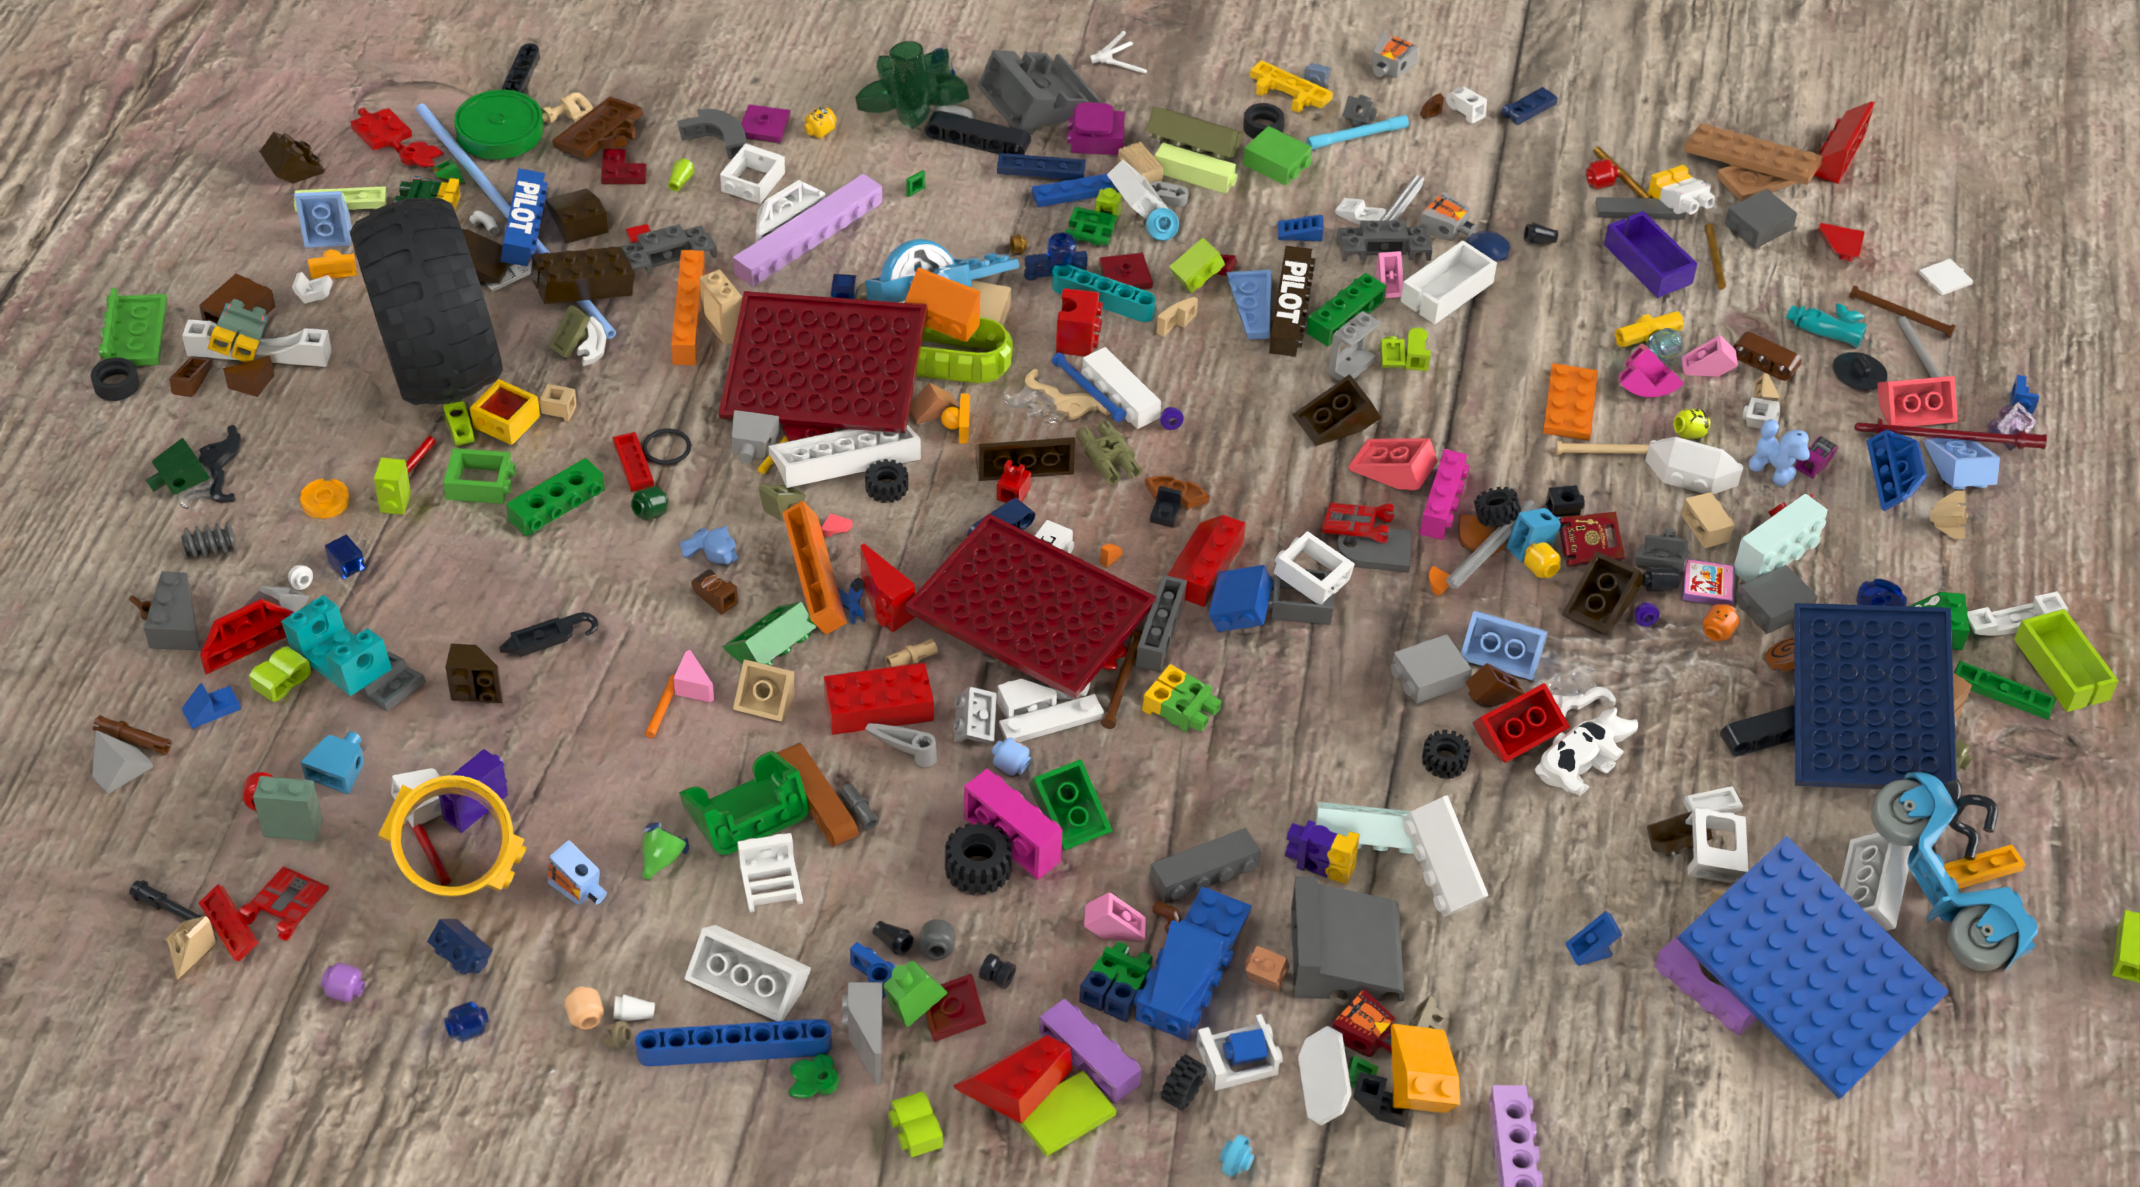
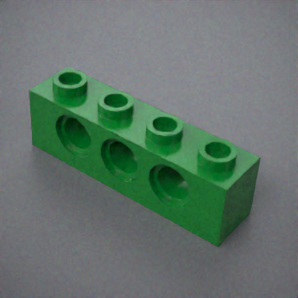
(555, 496)

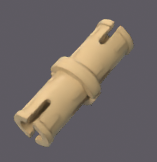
(912, 654)

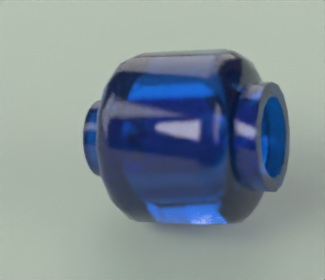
(1061, 249)
(466, 1021)

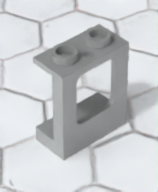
(1354, 358)

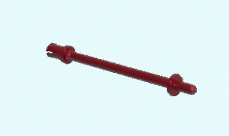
(2020, 439)

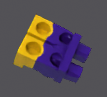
(1323, 851)

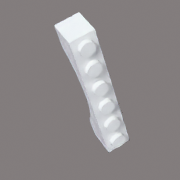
(302, 348)

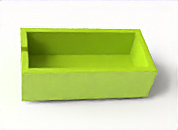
(2066, 660)

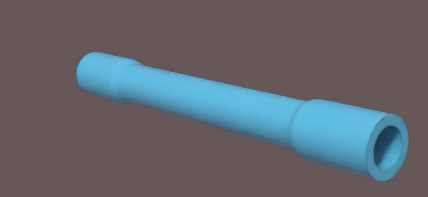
(1388, 125)

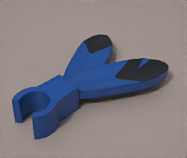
(852, 599)

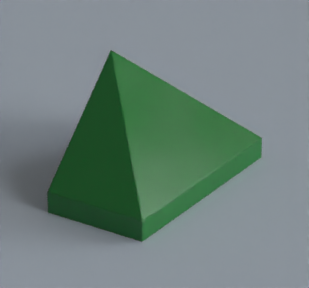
(448, 170)

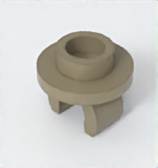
(620, 1036)

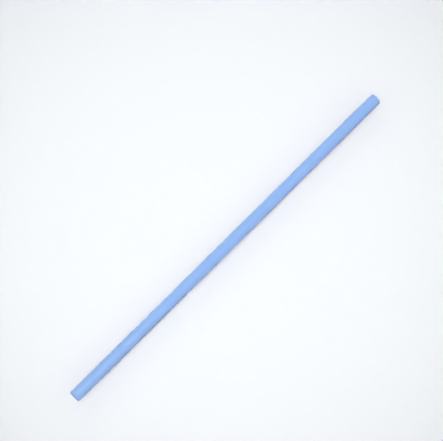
(497, 198)

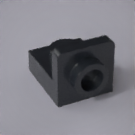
(1166, 507)

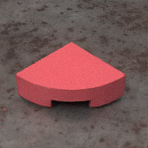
(836, 524)

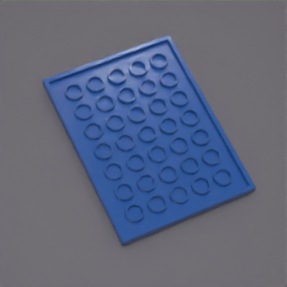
(1812, 966)

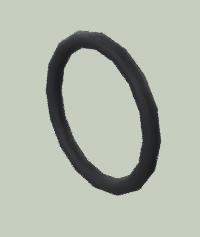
(663, 431)

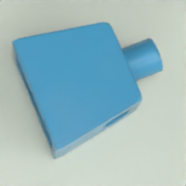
(1532, 528)
(335, 762)

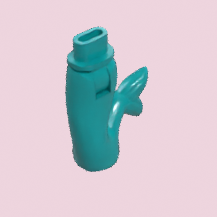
(1822, 324)

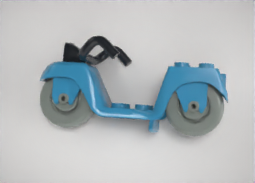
(1985, 924)

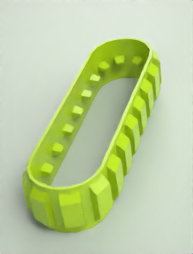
(967, 365)

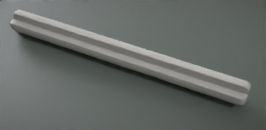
(1485, 550)

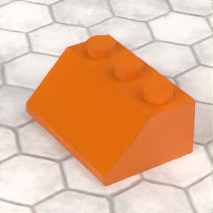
(950, 305)

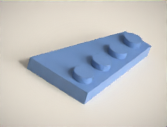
(1253, 300)

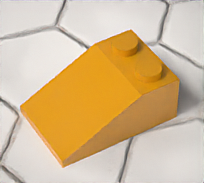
(1423, 1070)

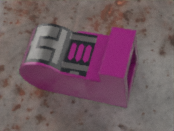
(1821, 454)

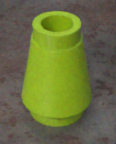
(681, 173)

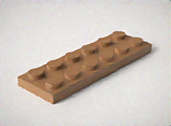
(1753, 153)

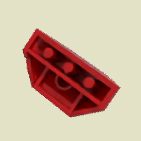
(243, 633)

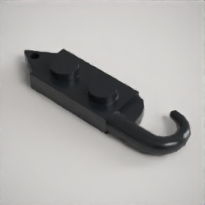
(546, 634)

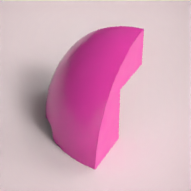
(1648, 375)

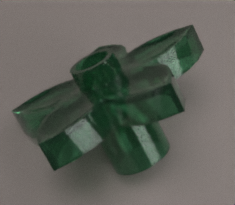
(912, 84)

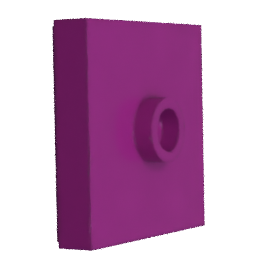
(765, 123)

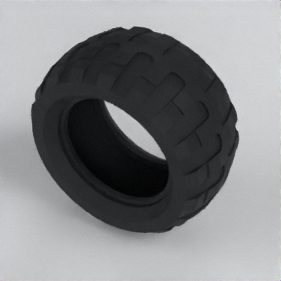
(427, 300)

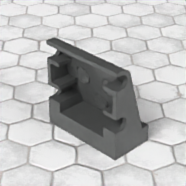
(1033, 88)
(1344, 942)

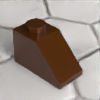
(1493, 686)

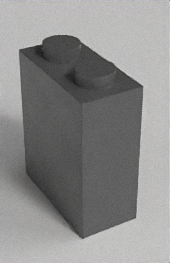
(1761, 218)
(1772, 598)

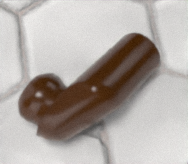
(1167, 912)

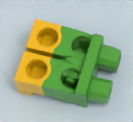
(1181, 699)

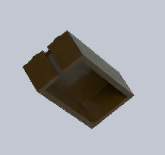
(582, 275)

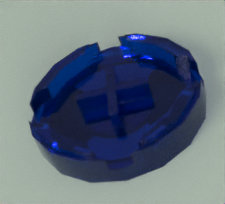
(1880, 593)

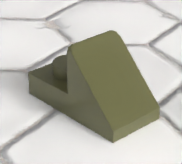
(778, 498)

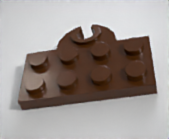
(600, 128)

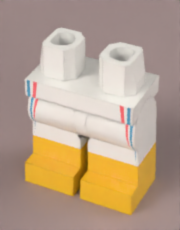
(1680, 190)

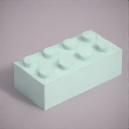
(1781, 539)

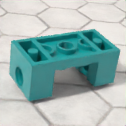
(334, 651)

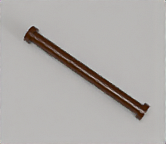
(1902, 311)
(1108, 721)

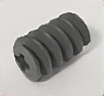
(208, 540)

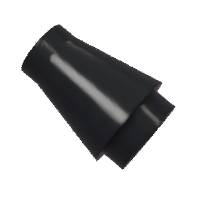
(1537, 234)
(894, 937)

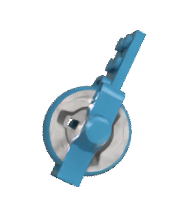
(900, 268)

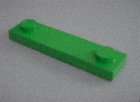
(2006, 690)

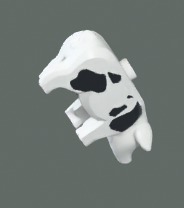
(1581, 748)

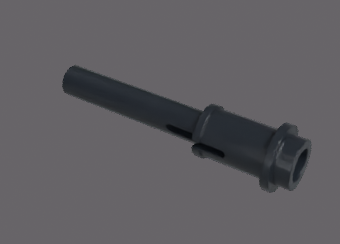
(157, 899)

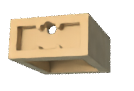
(720, 305)

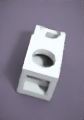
(1468, 103)

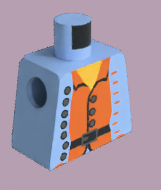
(575, 875)

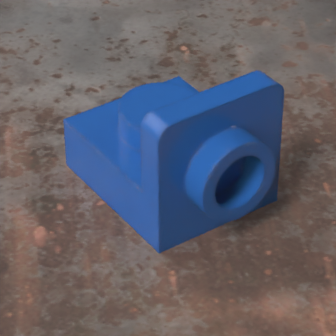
(2021, 394)

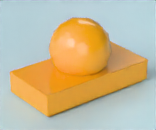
(333, 265)
(958, 418)

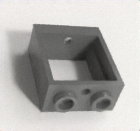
(1300, 611)

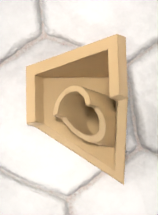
(190, 943)

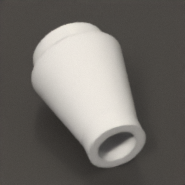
(630, 1008)

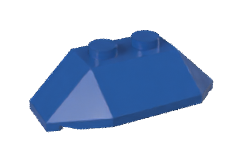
(1896, 467)

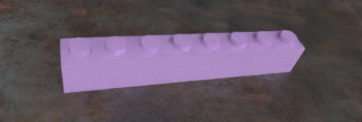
(807, 230)

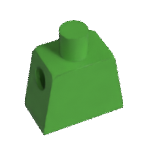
(912, 992)

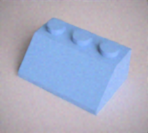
(1504, 644)

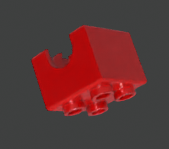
(1078, 322)

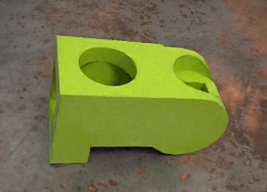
(1416, 354)
(459, 424)

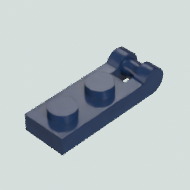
(1529, 106)
(1033, 271)

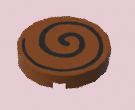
(1781, 655)

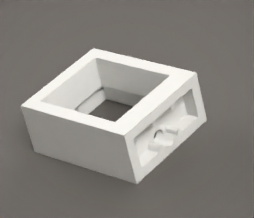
(749, 157)
(1135, 189)
(1303, 580)

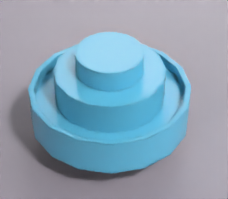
(1162, 224)
(1236, 1156)

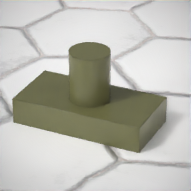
(570, 332)

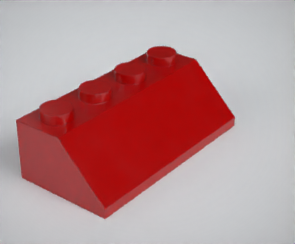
(1844, 142)
(1207, 554)

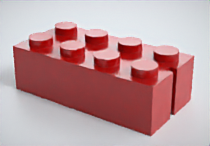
(878, 697)

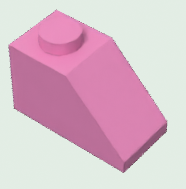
(1710, 359)
(1114, 919)

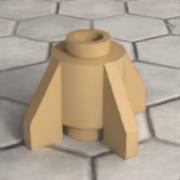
(1950, 514)

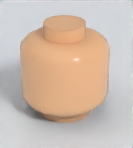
(584, 1007)

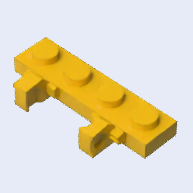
(1302, 90)

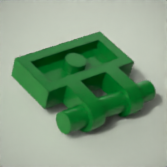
(1091, 221)

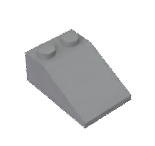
(864, 1018)

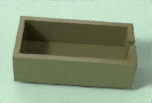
(1198, 133)

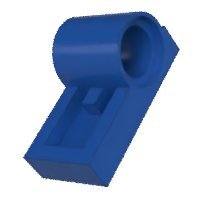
(870, 964)

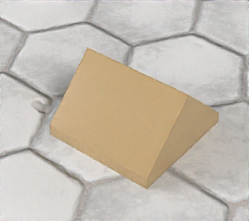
(764, 690)

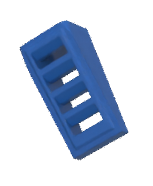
(1309, 229)

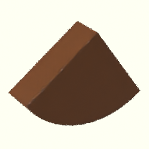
(1432, 106)

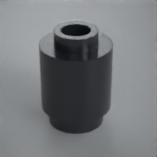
(1660, 579)

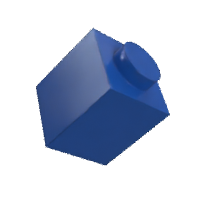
(1245, 1047)

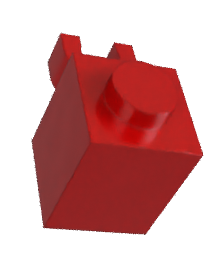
(1013, 483)

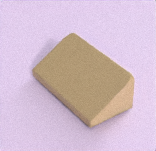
(1765, 388)

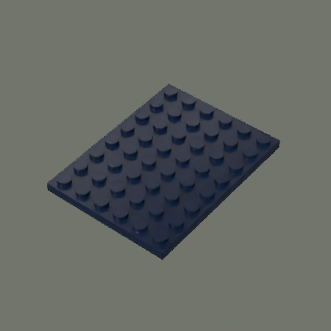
(1872, 694)

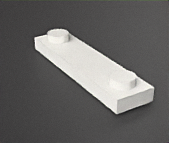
(1052, 719)

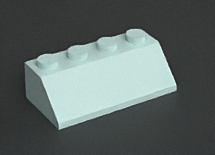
(1375, 825)

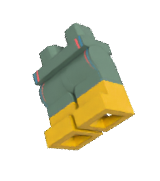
(242, 324)

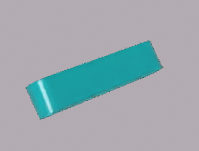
(1115, 295)

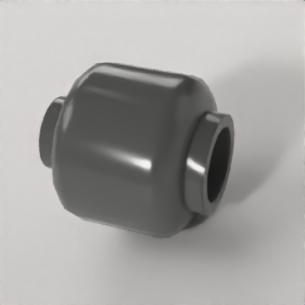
(937, 939)

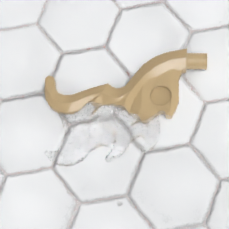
(1047, 401)

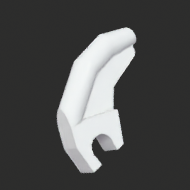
(595, 344)

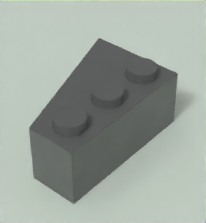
(172, 615)

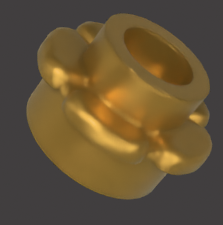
(1018, 244)

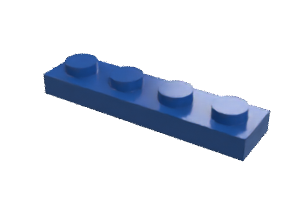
(1071, 190)

